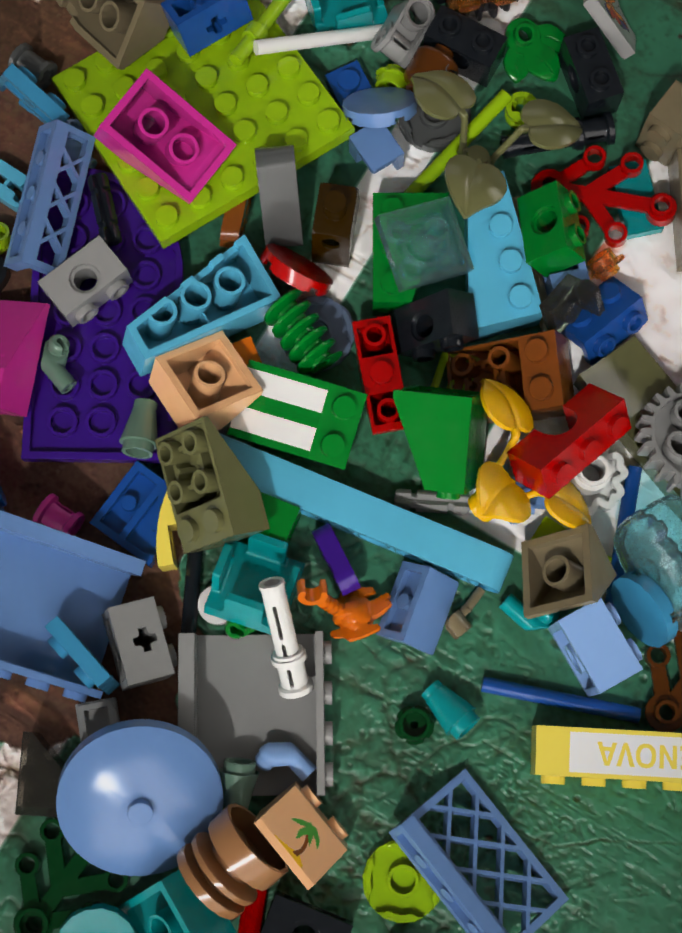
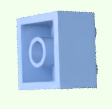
(596, 647)

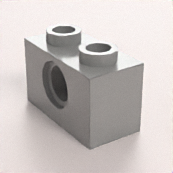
(93, 262)

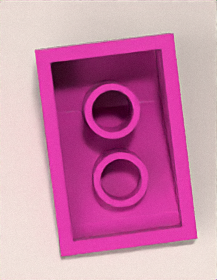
(164, 137)

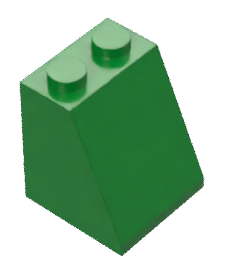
(444, 436)

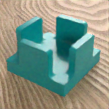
(344, 14)
(237, 576)

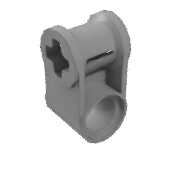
(400, 35)

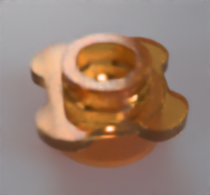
(604, 265)

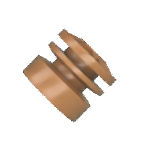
(230, 863)

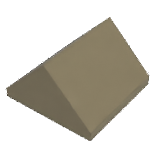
(564, 571)

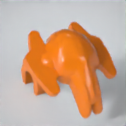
(350, 612)

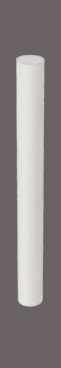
(315, 39)

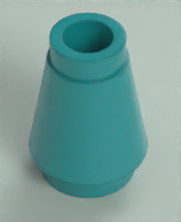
(450, 710)

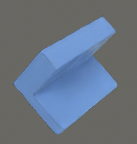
(419, 607)

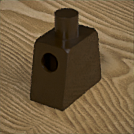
(334, 220)

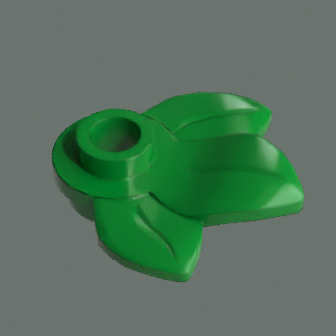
(533, 56)

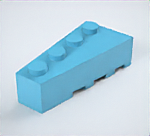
(501, 278)
(223, 296)

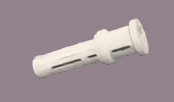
(287, 654)

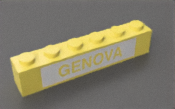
(606, 754)

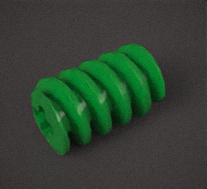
(300, 335)

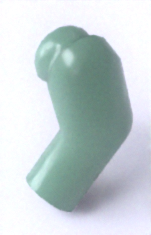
(54, 363)

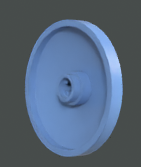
(137, 796)

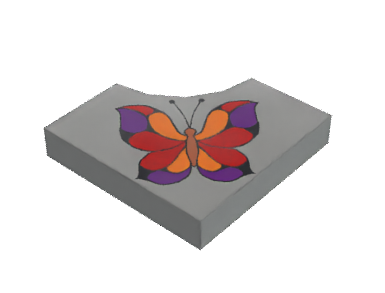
(613, 24)

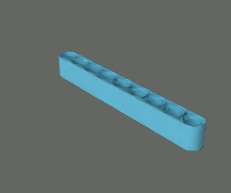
(376, 519)

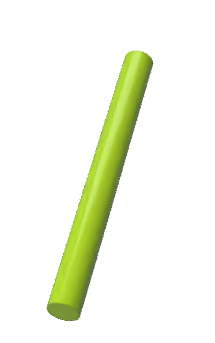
(475, 127)

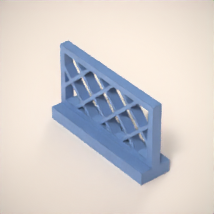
(448, 879)

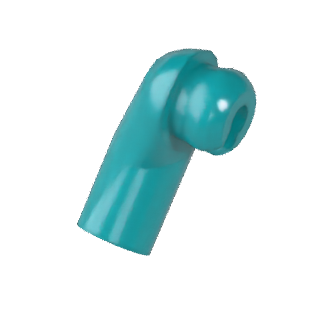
(514, 609)

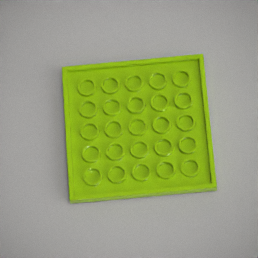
(256, 105)

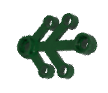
(63, 883)

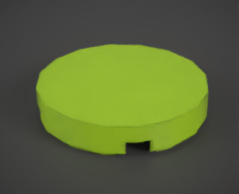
(396, 886)

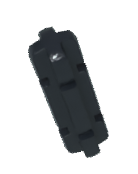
(104, 209)

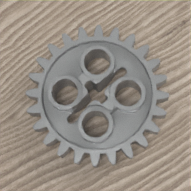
(662, 435)

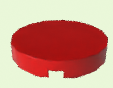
(296, 269)

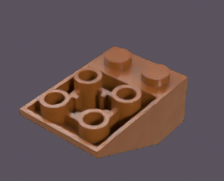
(530, 364)

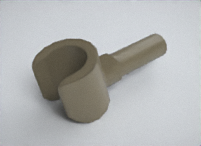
(457, 622)

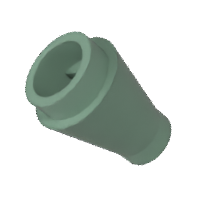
(140, 430)
(238, 780)

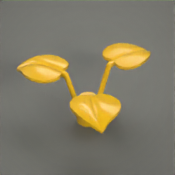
(496, 492)

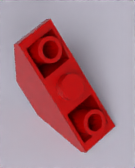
(378, 372)

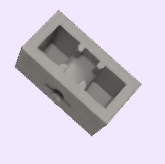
(132, 664)

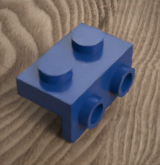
(602, 334)

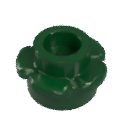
(422, 717)

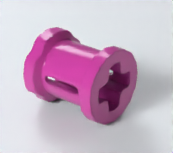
(58, 516)

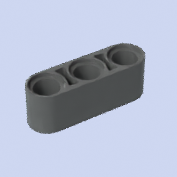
(279, 195)

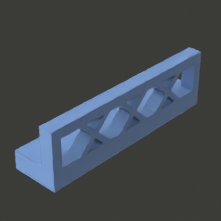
(38, 194)

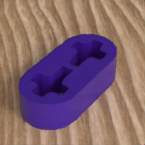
(335, 559)

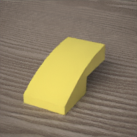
(164, 539)

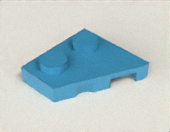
(34, 100)
(90, 670)

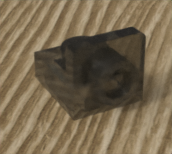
(568, 300)

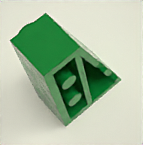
(384, 288)

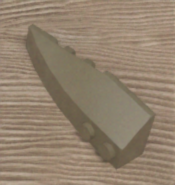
(119, 27)

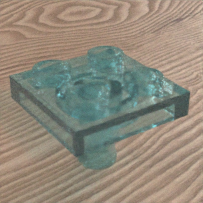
(424, 244)

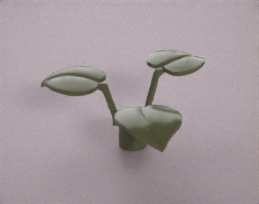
(471, 174)

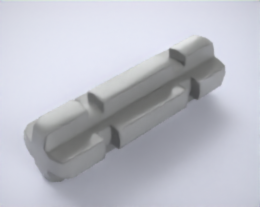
(428, 502)

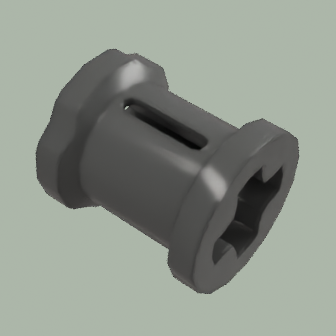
(40, 68)

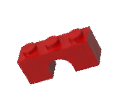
(552, 461)

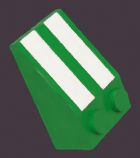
(300, 416)

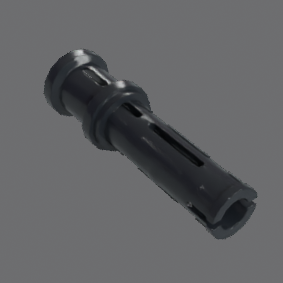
(593, 131)

